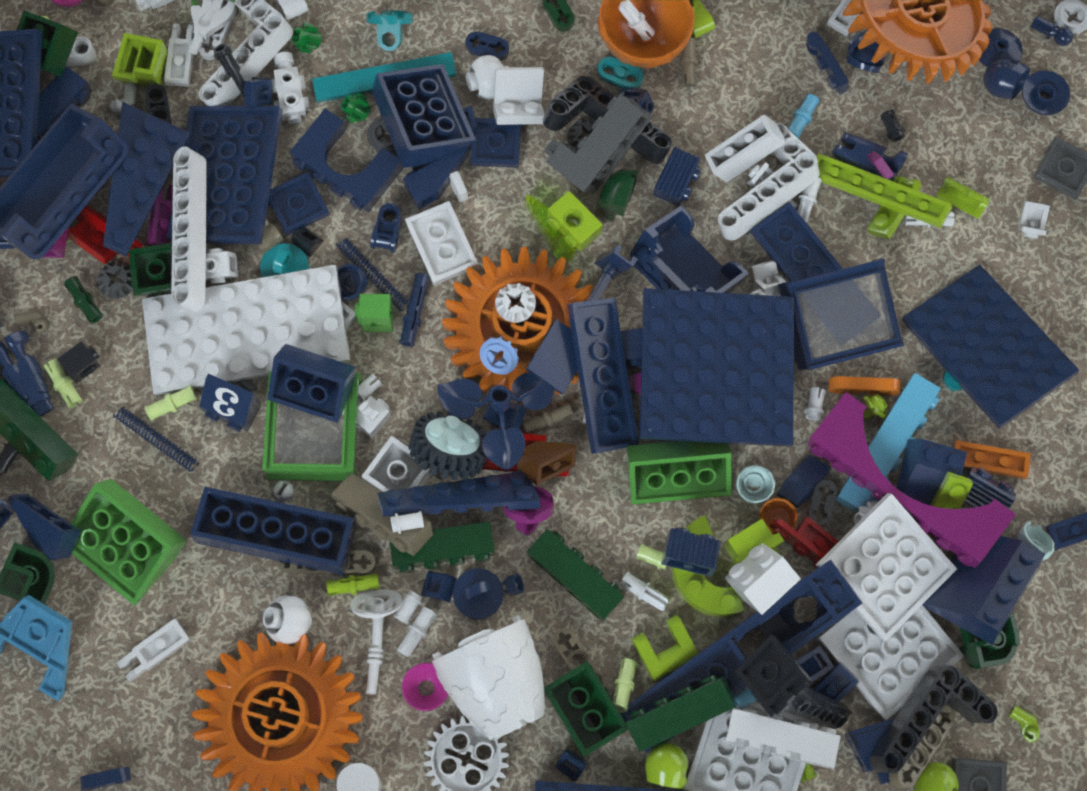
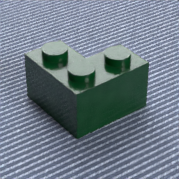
(56, 41)

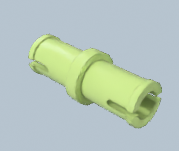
(62, 383)
(170, 402)
(624, 684)

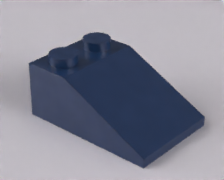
(926, 467)

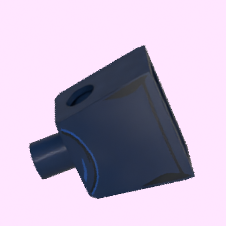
(864, 742)

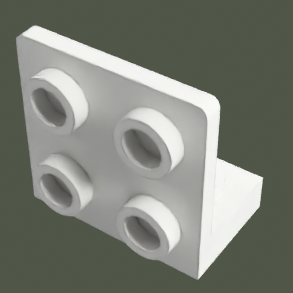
(518, 95)

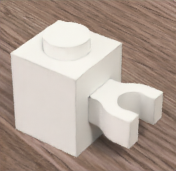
(372, 416)

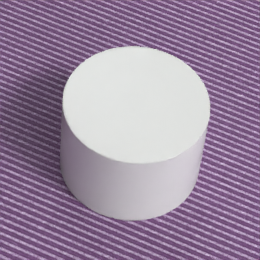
(358, 778)

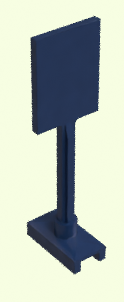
(555, 357)

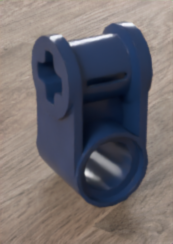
(385, 232)

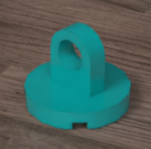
(391, 22)
(283, 259)

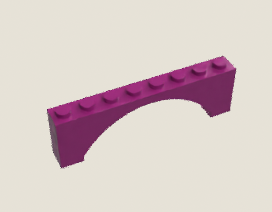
(963, 531)

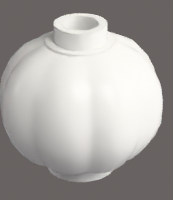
(483, 76)
(287, 619)

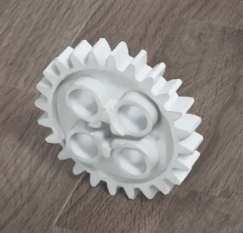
(476, 739)

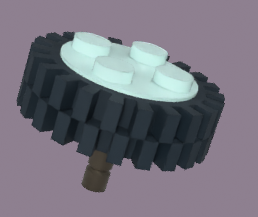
(448, 446)

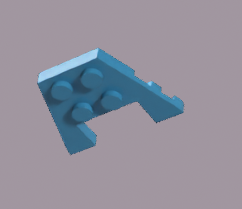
(43, 636)

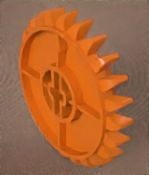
(924, 33)
(479, 320)
(314, 740)

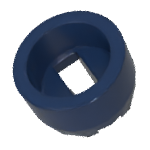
(511, 588)

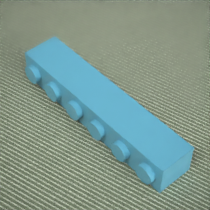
(893, 435)

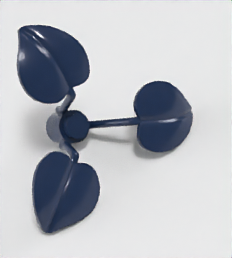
(505, 445)

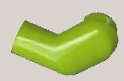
(1028, 723)

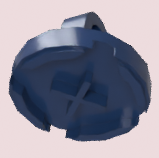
(478, 594)

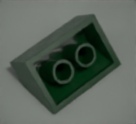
(585, 709)

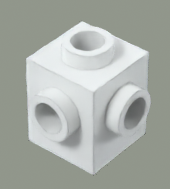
(220, 266)

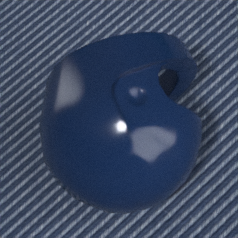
(863, 57)
(1005, 79)

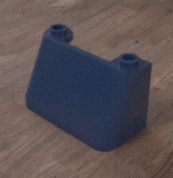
(677, 261)

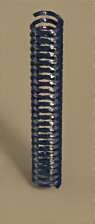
(372, 269)
(155, 434)

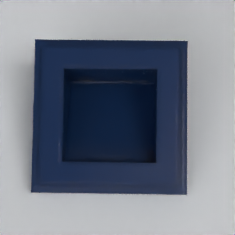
(438, 586)

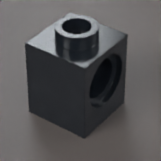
(79, 361)

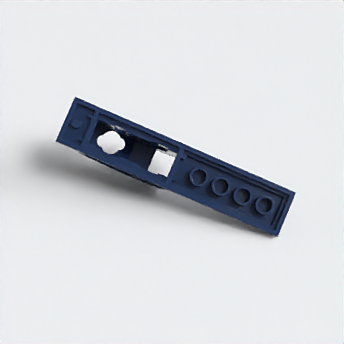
(834, 601)

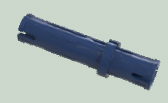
(412, 318)

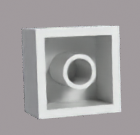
(395, 468)
(762, 578)

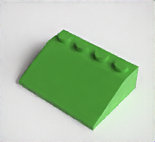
(124, 540)

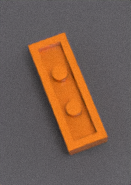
(995, 459)

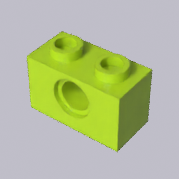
(570, 208)

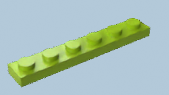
(883, 191)

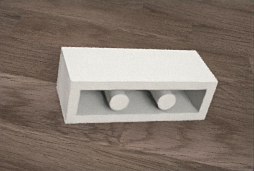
(745, 148)

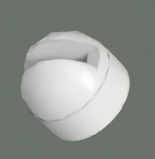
(286, 494)

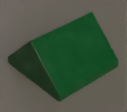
(151, 269)

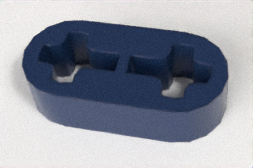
(489, 41)
(105, 778)

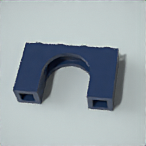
(361, 188)

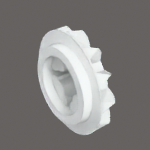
(1071, 7)
(516, 313)

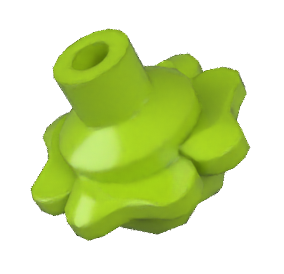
(875, 406)

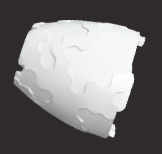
(495, 679)

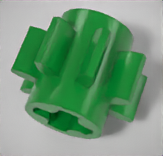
(306, 37)
(355, 107)

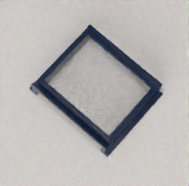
(842, 315)

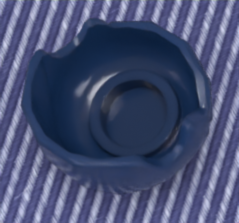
(353, 278)

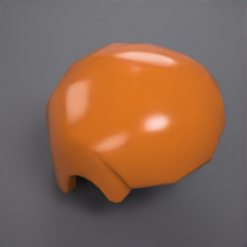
(779, 509)

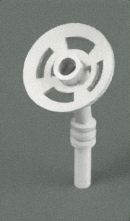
(377, 612)

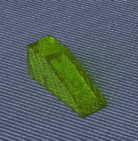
(554, 238)

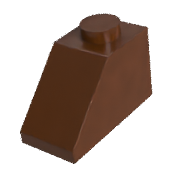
(546, 460)

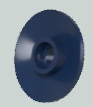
(1012, 50)
(1053, 86)

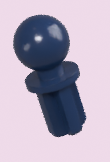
(1062, 36)

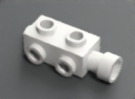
(289, 90)

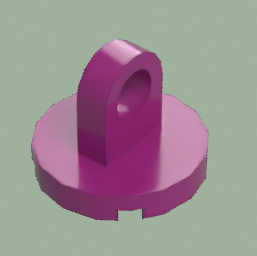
(529, 519)

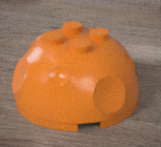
(669, 18)

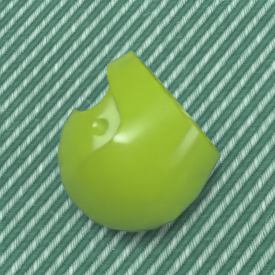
(667, 766)
(937, 777)

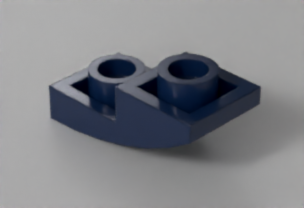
(803, 480)

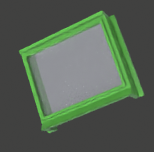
(309, 446)

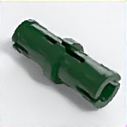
(83, 299)

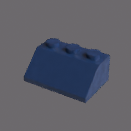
(310, 382)

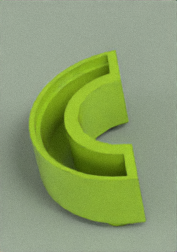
(701, 593)

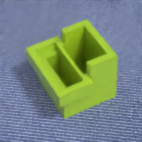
(140, 61)
(756, 534)

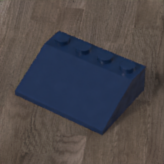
(421, 114)
(987, 595)

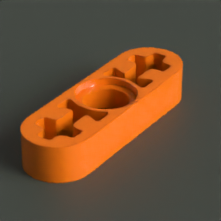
(873, 386)

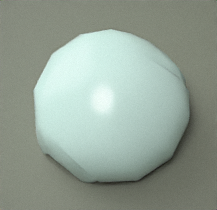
(753, 477)
(1037, 538)

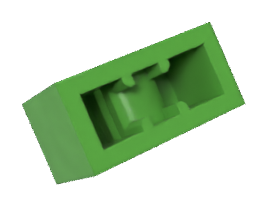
(375, 312)

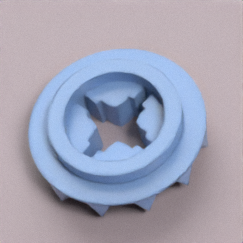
(504, 364)

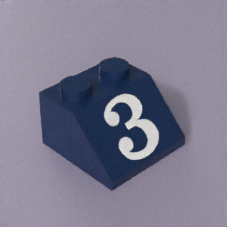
(228, 403)

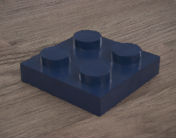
(496, 144)
(297, 203)

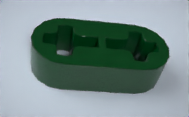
(553, 13)

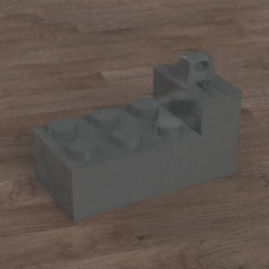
(604, 146)

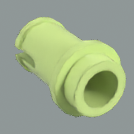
(650, 556)

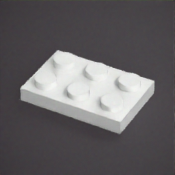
(441, 243)

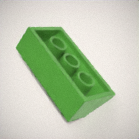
(678, 471)

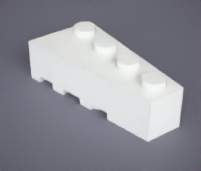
(783, 738)

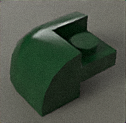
(617, 193)
(26, 574)
(982, 654)

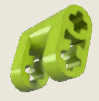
(671, 659)

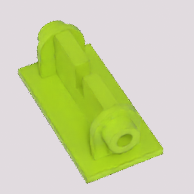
(963, 197)

